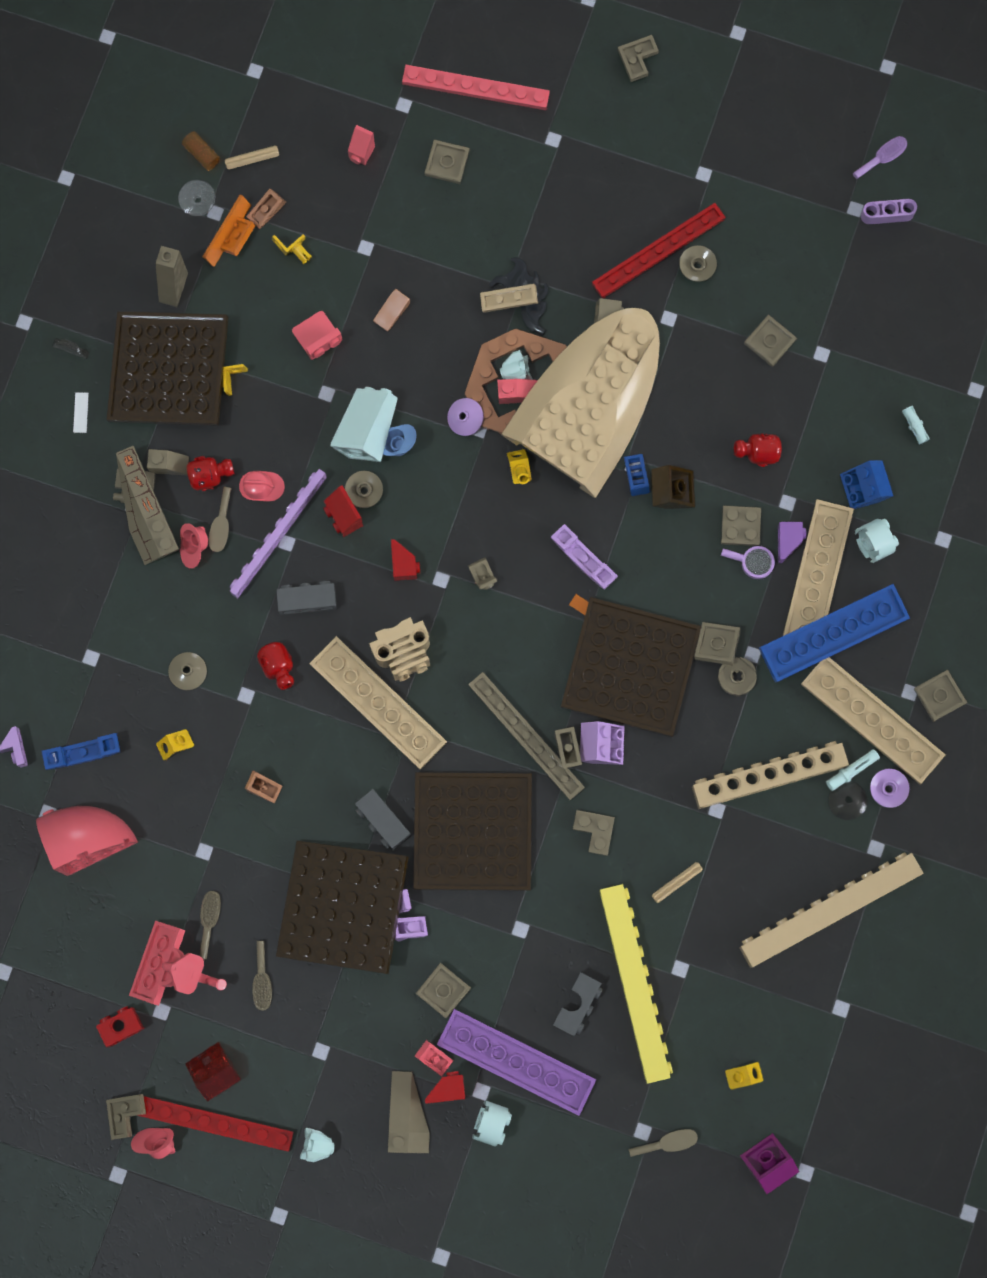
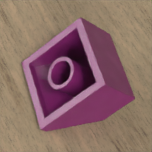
(770, 1163)

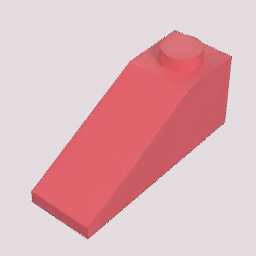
(514, 390)

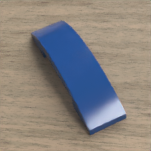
(81, 752)

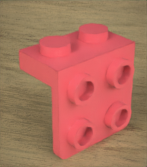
(317, 335)

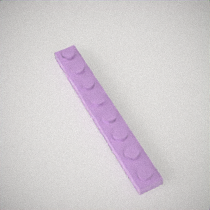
(282, 526)

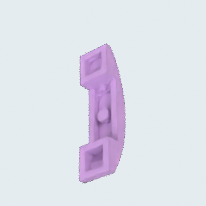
(583, 557)

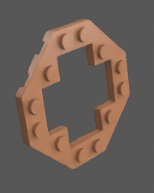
(484, 372)

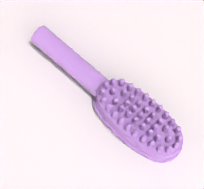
(885, 154)

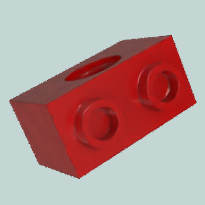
(131, 1026)

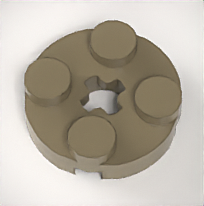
(737, 687)

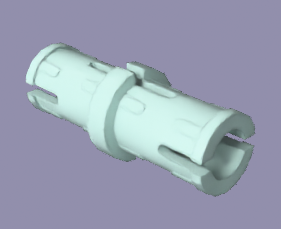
(915, 425)

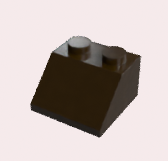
(672, 487)

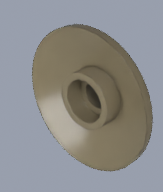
(699, 255)
(362, 480)
(189, 680)

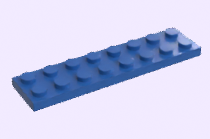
(834, 633)

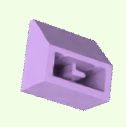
(602, 743)

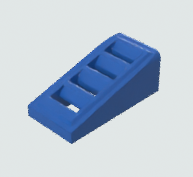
(639, 486)

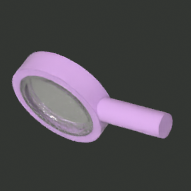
(756, 561)

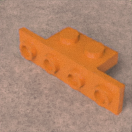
(232, 233)

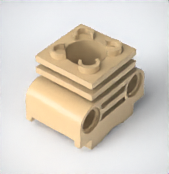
(404, 652)

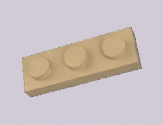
(509, 298)

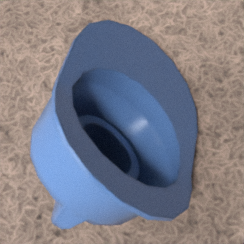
(400, 440)

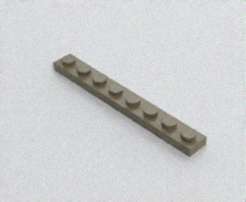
(526, 736)

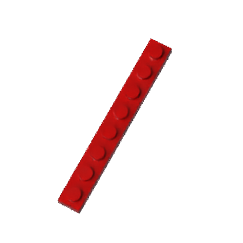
(658, 250)
(217, 1124)

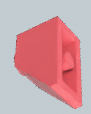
(361, 145)

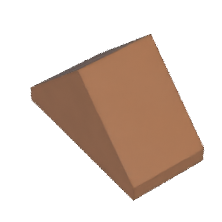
(263, 787)

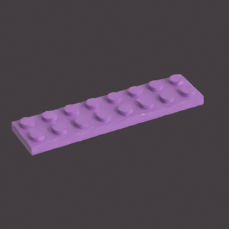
(516, 1062)

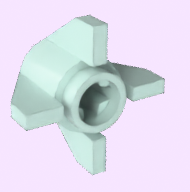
(516, 367)
(316, 1146)

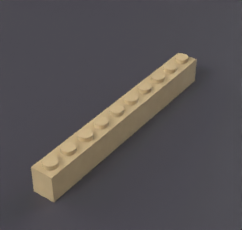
(831, 910)

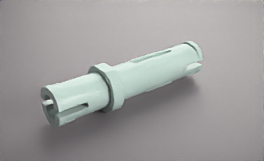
(846, 774)

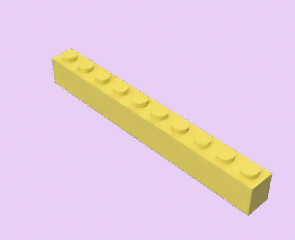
(634, 983)

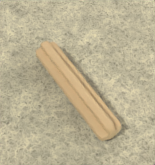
(251, 157)
(677, 882)

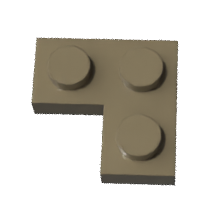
(633, 55)
(599, 826)
(119, 1114)

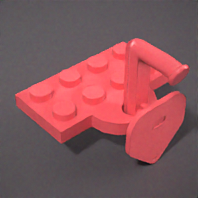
(167, 966)

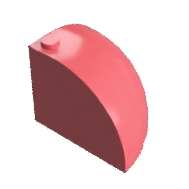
(82, 837)

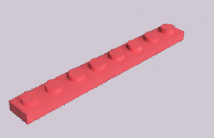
(475, 87)

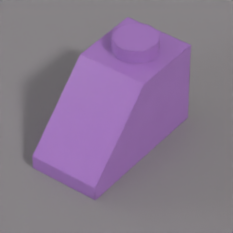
(789, 538)

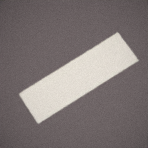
(80, 413)

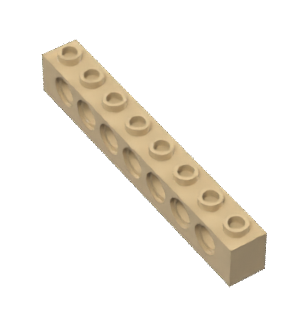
(837, 761)

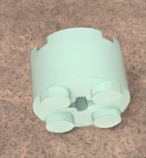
(876, 539)
(491, 1124)

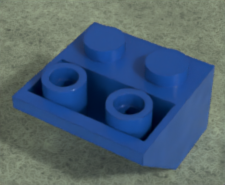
(866, 484)

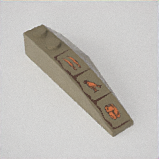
(143, 510)

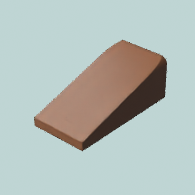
(266, 208)
(392, 310)

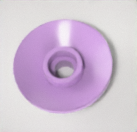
(472, 421)
(899, 787)

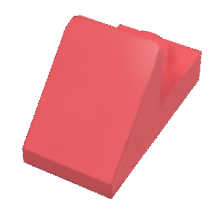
(434, 1058)

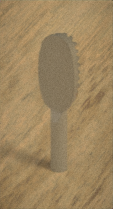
(220, 526)
(209, 916)
(261, 985)
(671, 1142)

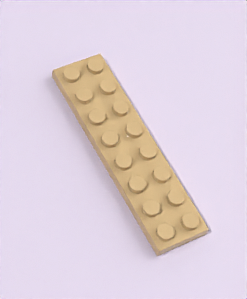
(819, 564)
(378, 703)
(873, 719)

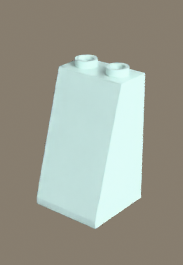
(365, 424)

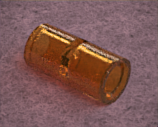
(201, 150)

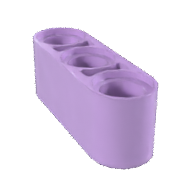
(895, 206)

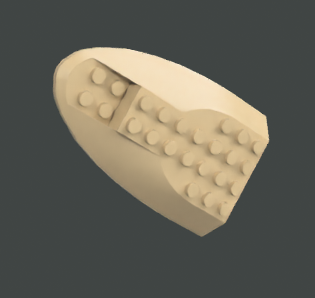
(591, 398)

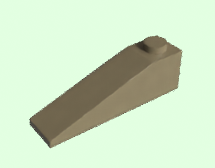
(407, 1121)

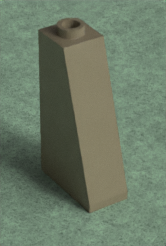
(170, 276)

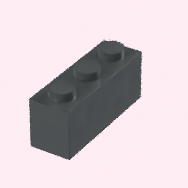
(306, 598)
(382, 820)

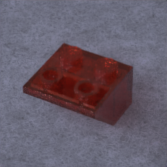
(212, 1071)

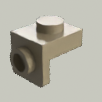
(482, 574)

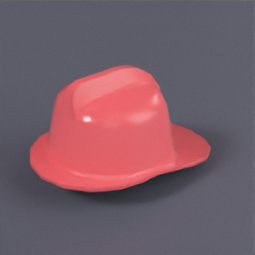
(261, 486)
(193, 542)
(154, 1141)

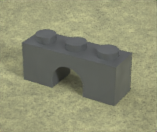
(571, 1020)

